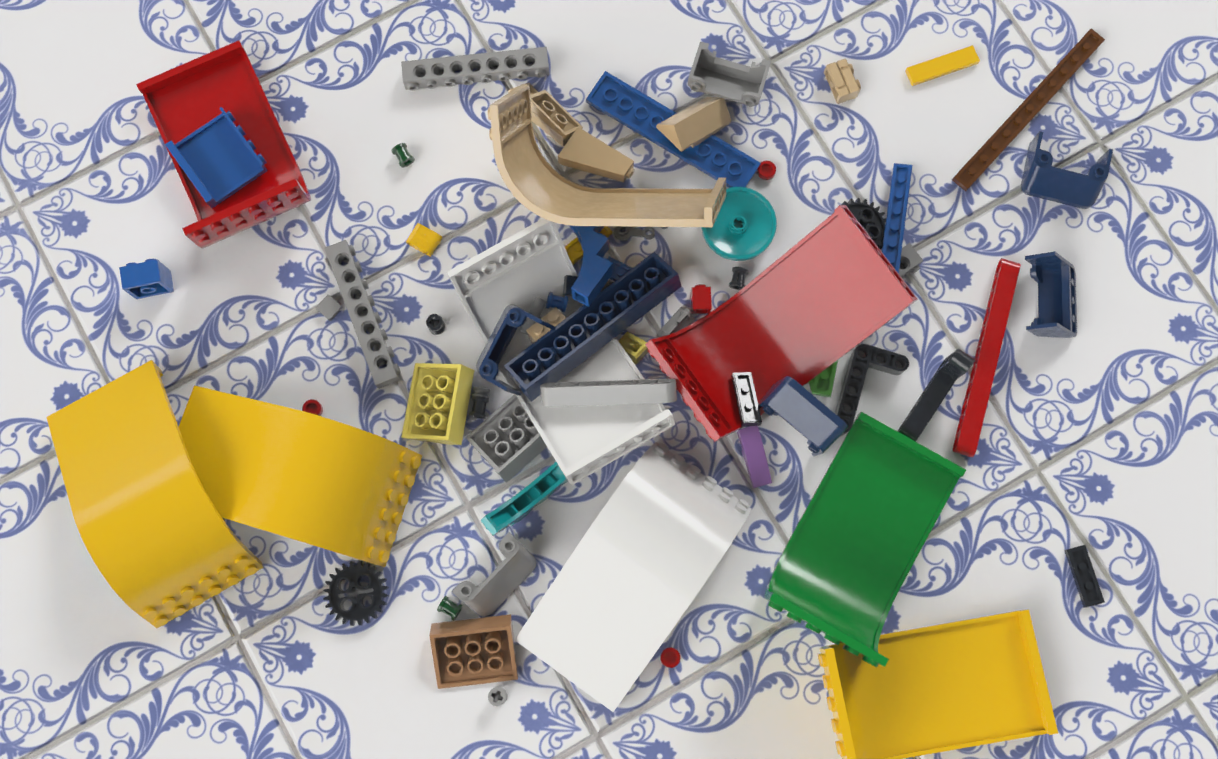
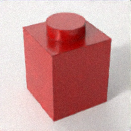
(701, 299)

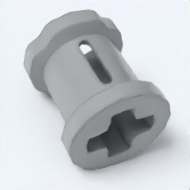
(491, 698)

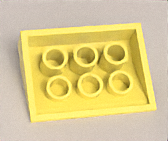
(438, 403)

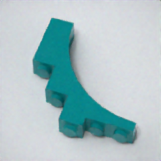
(524, 501)

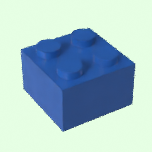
(146, 279)

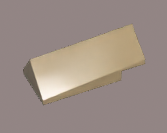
(551, 116)
(696, 122)

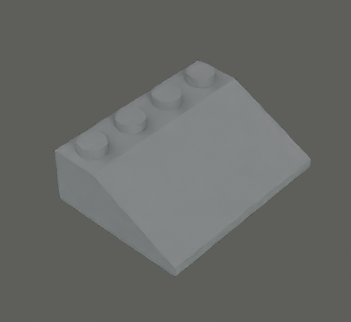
(507, 439)

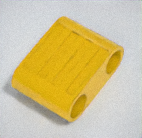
(424, 239)

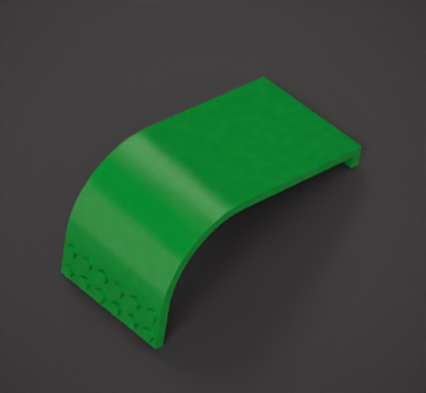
(861, 536)

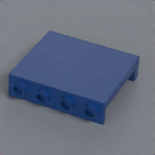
(218, 158)

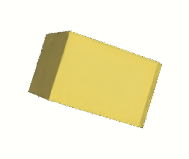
(633, 346)

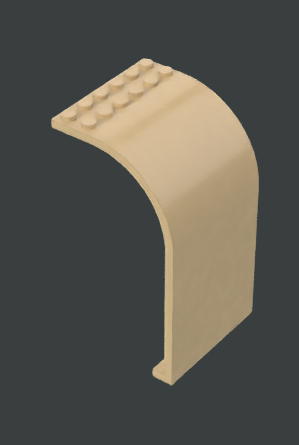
(568, 203)

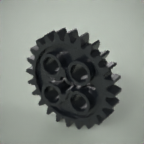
(873, 216)
(358, 610)

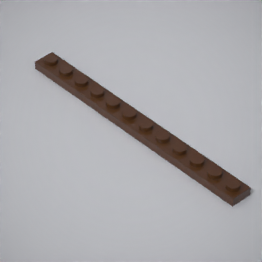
(1028, 110)

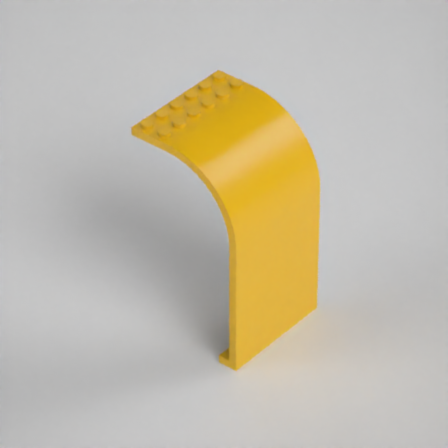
(299, 473)
(143, 501)
(939, 689)

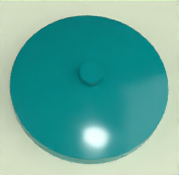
(742, 226)

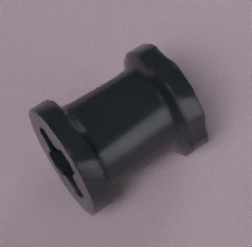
(738, 278)
(440, 325)
(478, 407)

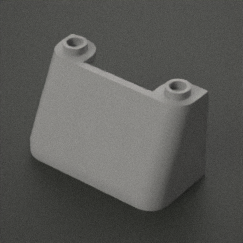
(727, 78)
(501, 582)

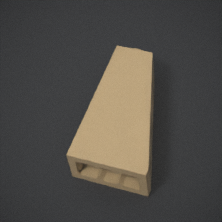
(595, 157)

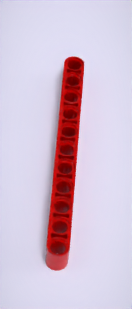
(986, 358)

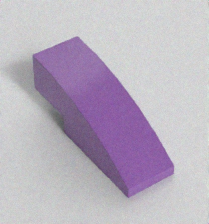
(754, 456)

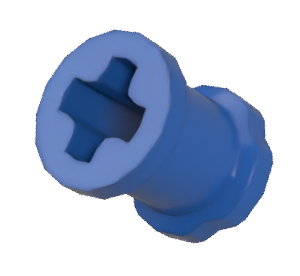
(557, 301)

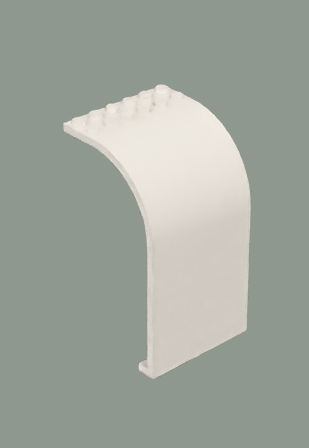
(531, 267)
(634, 574)

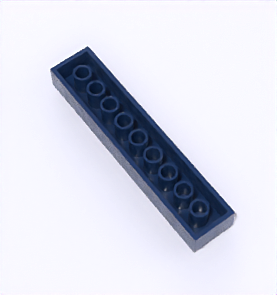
(593, 326)

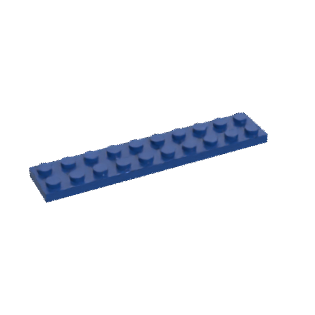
(643, 114)

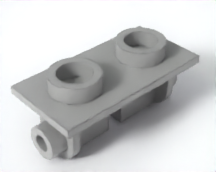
(678, 321)

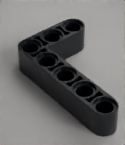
(949, 371)
(858, 381)

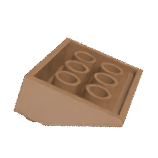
(473, 651)

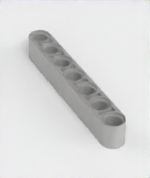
(608, 392)

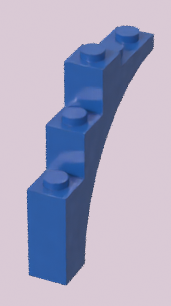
(595, 267)

